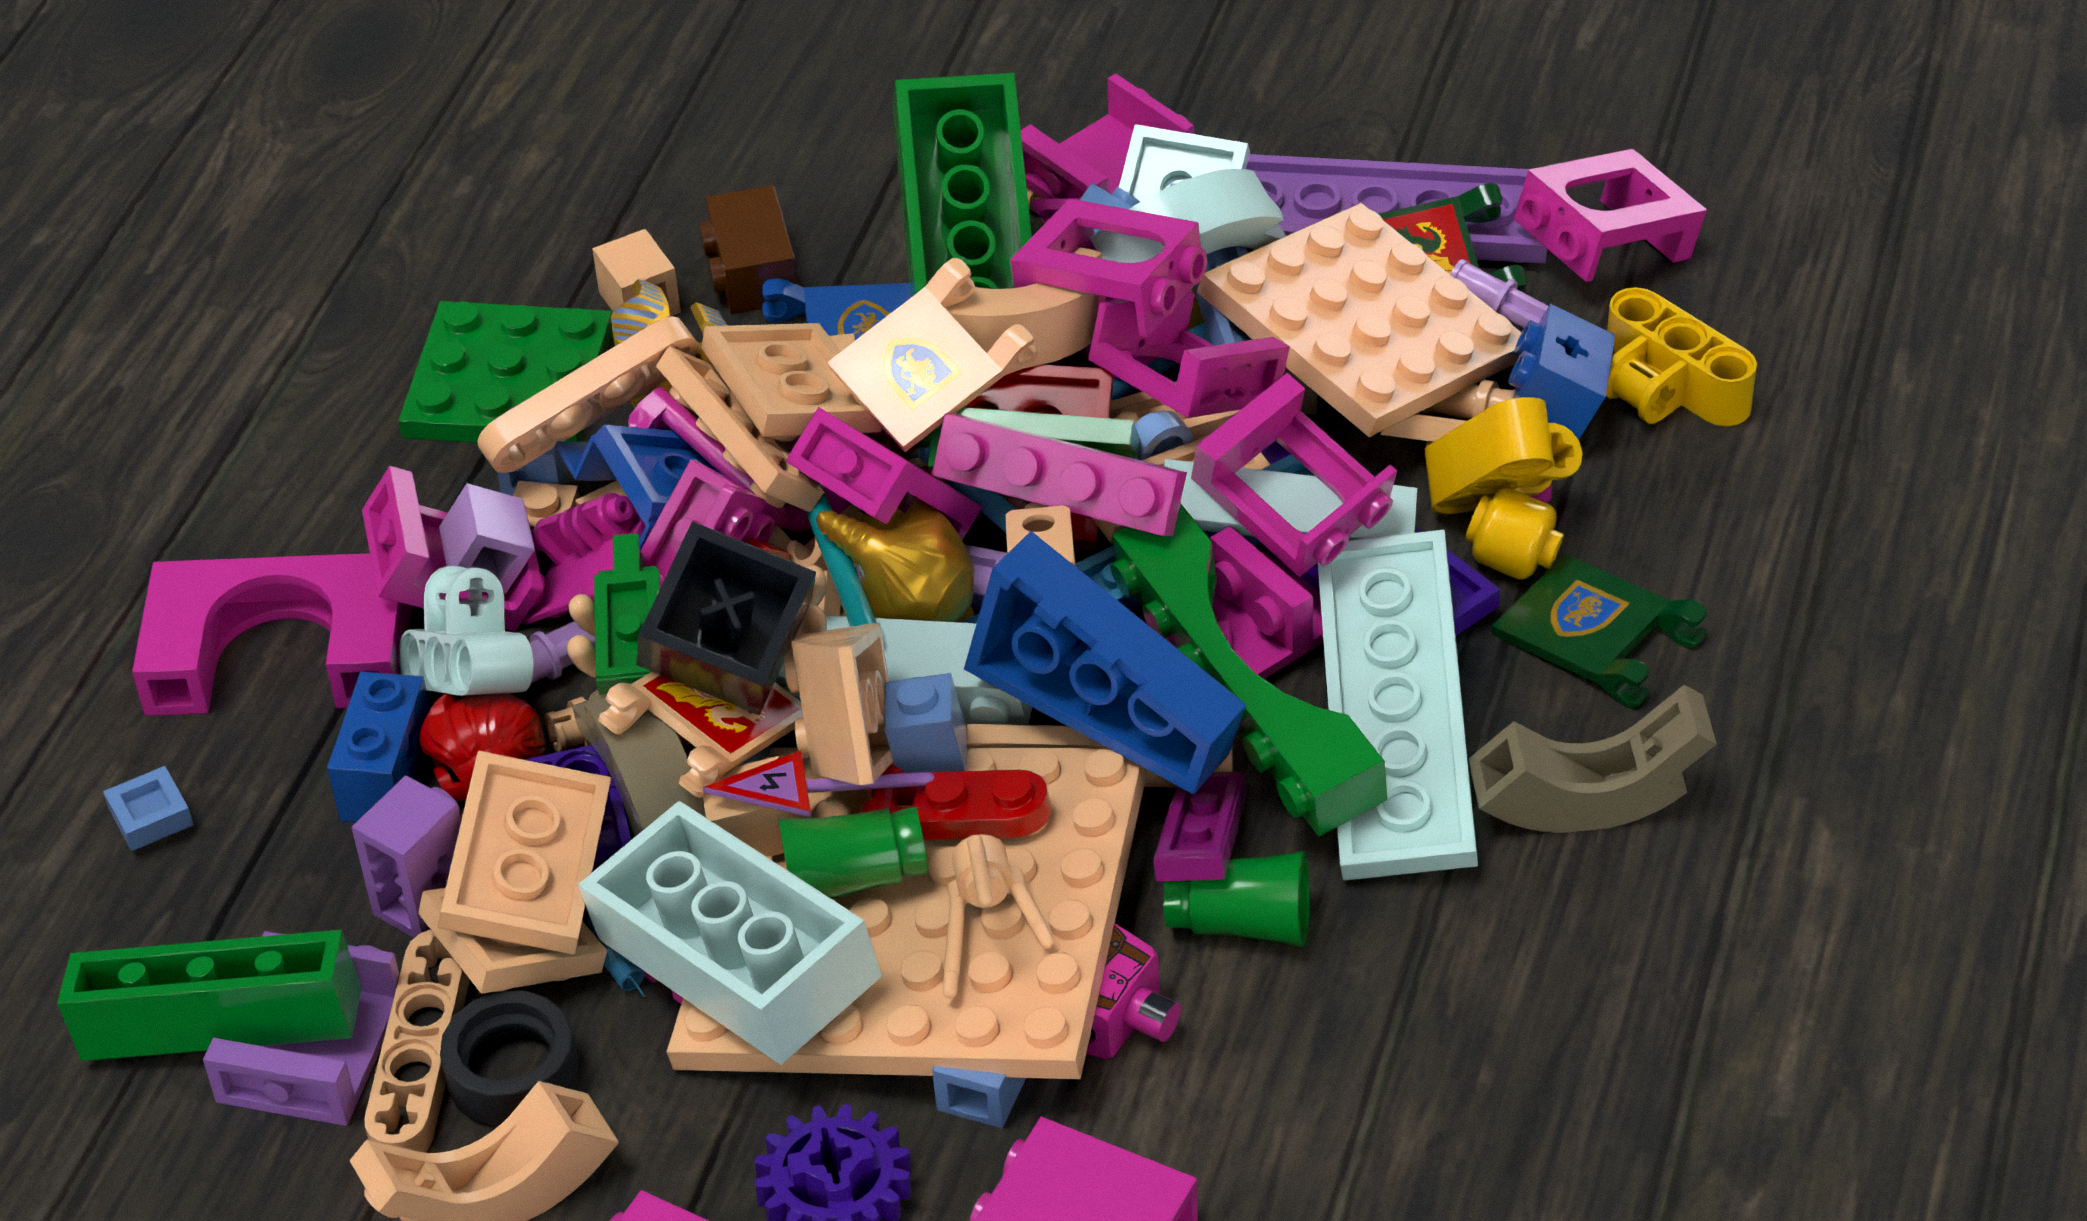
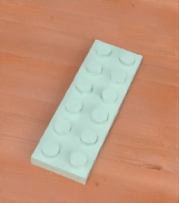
(1399, 681)

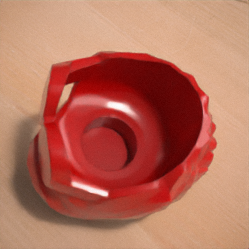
(486, 723)

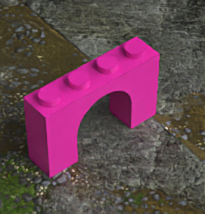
(205, 604)

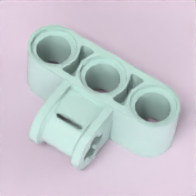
(466, 641)

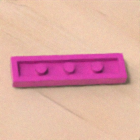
(1059, 474)

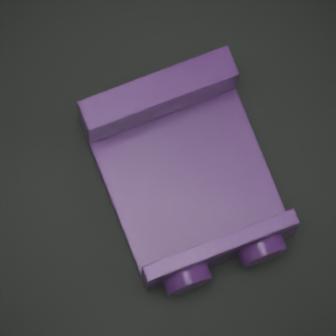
(313, 1077)

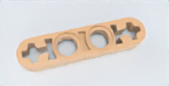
(582, 396)
(413, 1043)

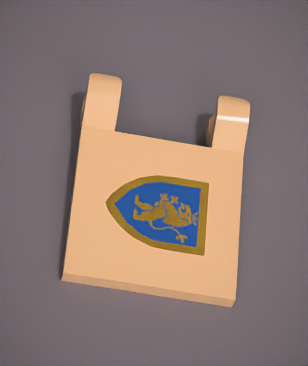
(925, 362)

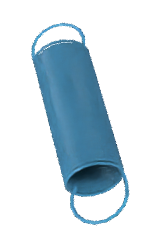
(622, 970)

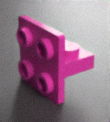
(709, 501)
(1268, 605)

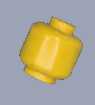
(1514, 533)

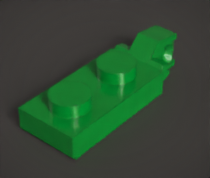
(620, 610)

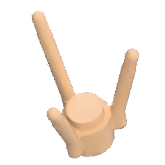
(984, 880)

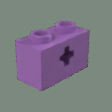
(406, 850)

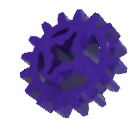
(864, 1160)

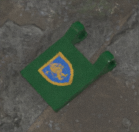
(1593, 622)

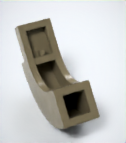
(641, 761)
(1596, 783)

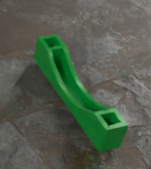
(1313, 753)

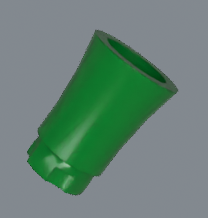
(854, 850)
(1255, 900)

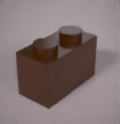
(748, 245)

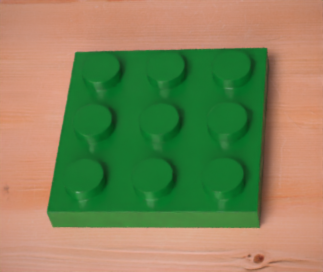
(491, 360)

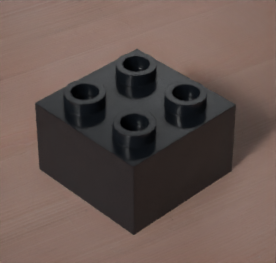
(725, 618)

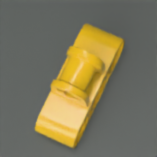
(1675, 360)
(1497, 450)

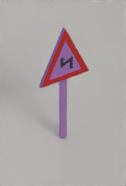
(784, 786)

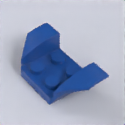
(641, 459)

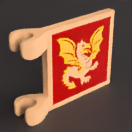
(718, 729)

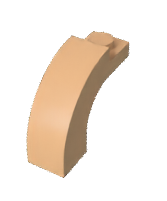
(1055, 316)
(508, 1175)

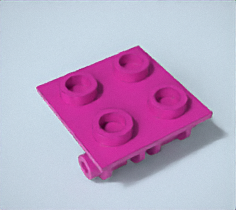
(580, 547)

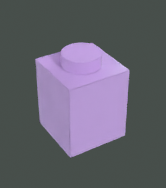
(487, 533)

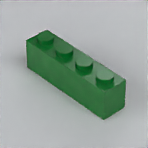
(200, 991)

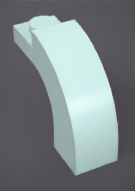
(1225, 203)

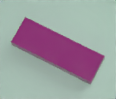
(1201, 829)

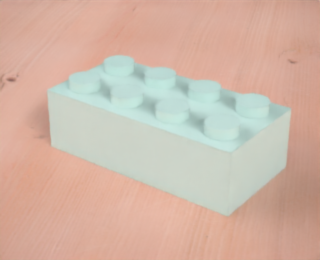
(731, 931)

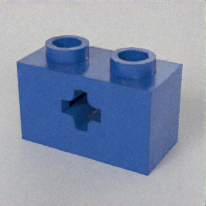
(1564, 365)
(377, 741)

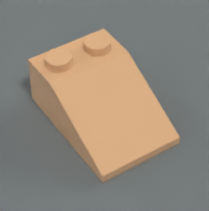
(842, 702)

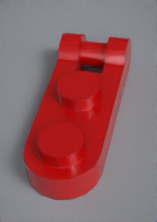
(970, 803)

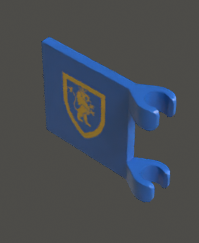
(835, 307)

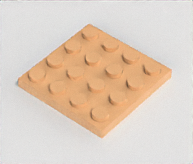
(1364, 317)

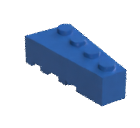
(1099, 667)

